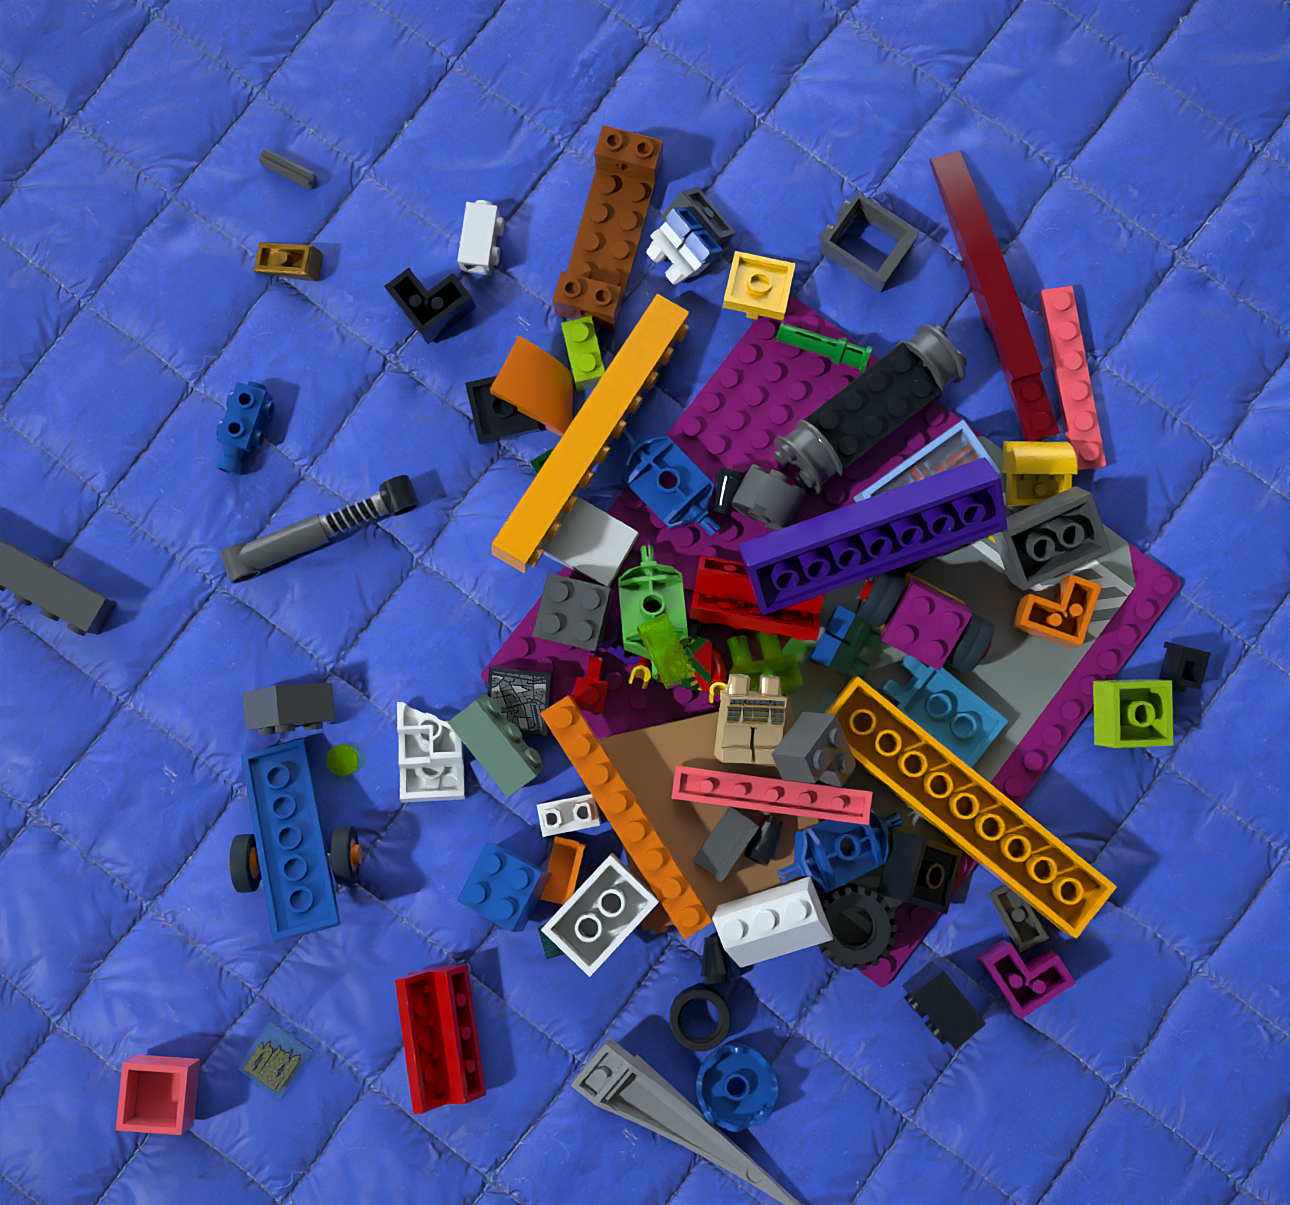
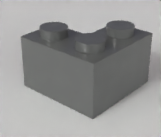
(284, 706)
(815, 751)

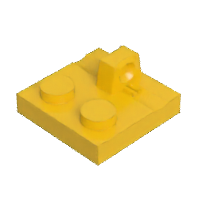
(758, 286)

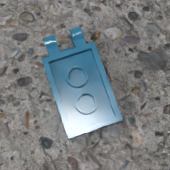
(946, 710)

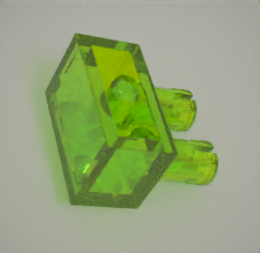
(773, 664)

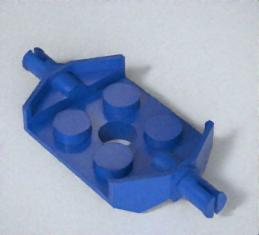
(677, 506)
(819, 852)

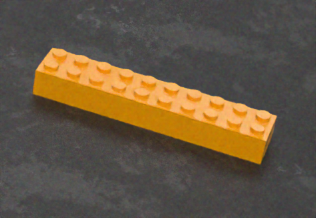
(969, 810)

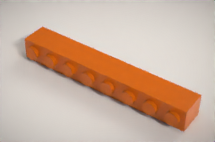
(627, 817)

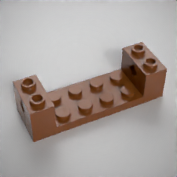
(610, 227)

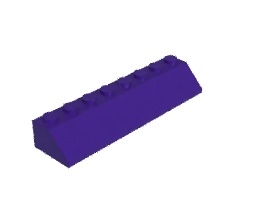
(874, 535)

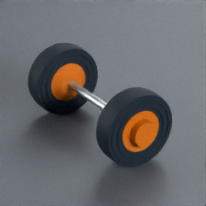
(344, 857)

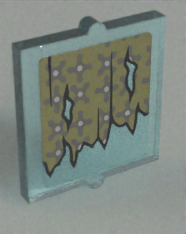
(275, 1059)

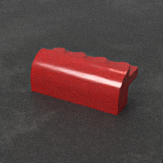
(726, 597)
(440, 1037)

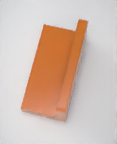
(565, 869)

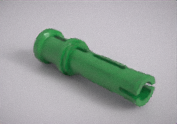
(838, 350)

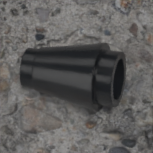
(725, 489)
(765, 841)
(715, 962)

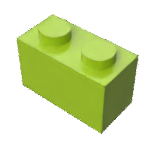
(583, 352)

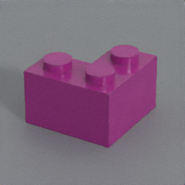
(1024, 985)

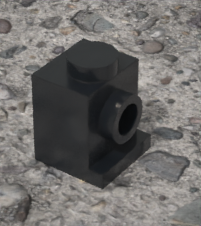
(1184, 666)

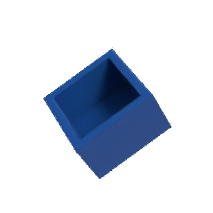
(504, 887)

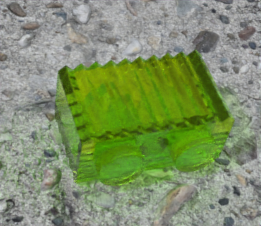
(666, 651)

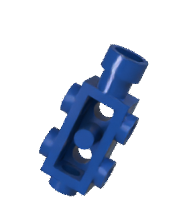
(251, 420)

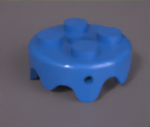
(740, 1110)

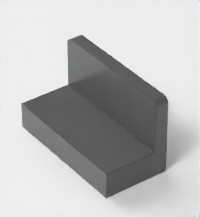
(705, 213)
(726, 843)

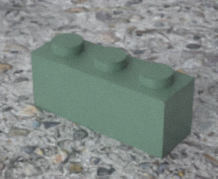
(497, 744)

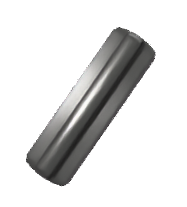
(287, 168)

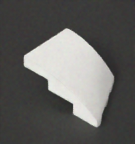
(428, 757)

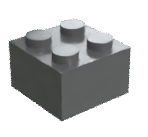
(573, 612)

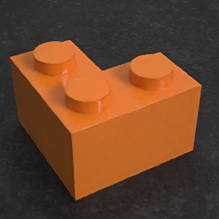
(1063, 619)

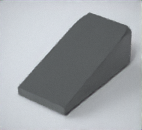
(1018, 919)

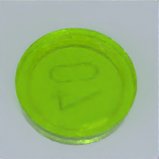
(342, 760)

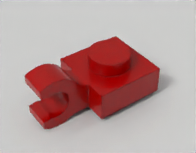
(590, 691)

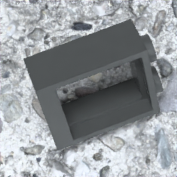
(883, 221)

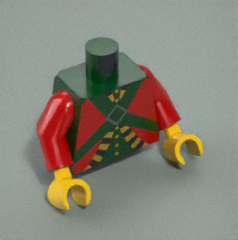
(707, 660)

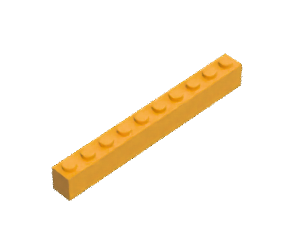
(589, 435)

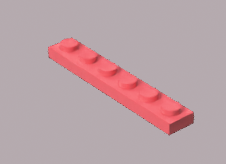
(1072, 377)
(772, 795)

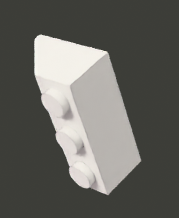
(772, 923)

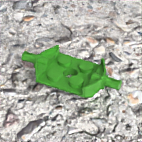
(649, 583)

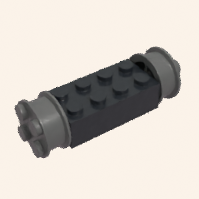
(870, 408)

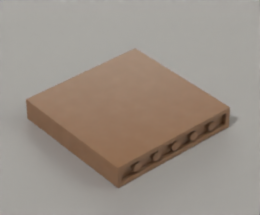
(648, 766)

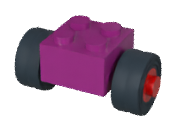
(925, 622)

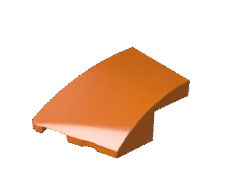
(537, 386)

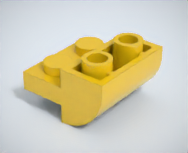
(1037, 470)

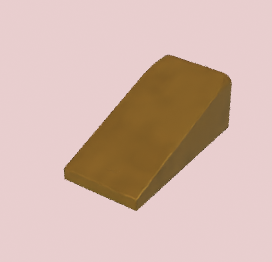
(289, 261)

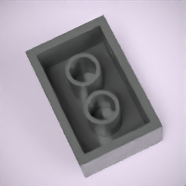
(1051, 538)

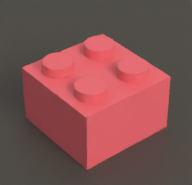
(157, 1094)

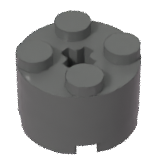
(768, 498)

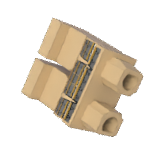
(750, 721)

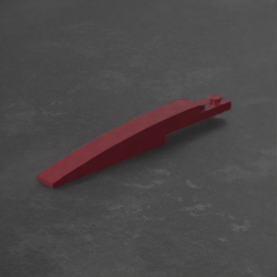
(995, 296)

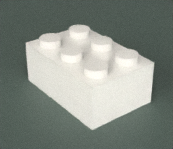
(600, 914)

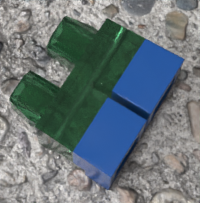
(842, 657)

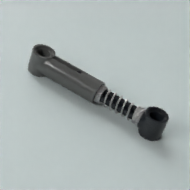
(249, 559)

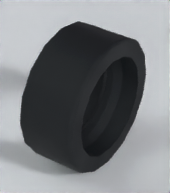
(700, 1043)

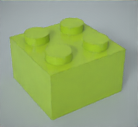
(1133, 713)

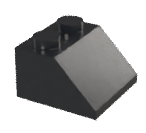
(920, 871)

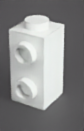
(479, 238)

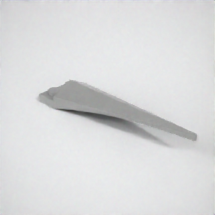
(638, 1093)

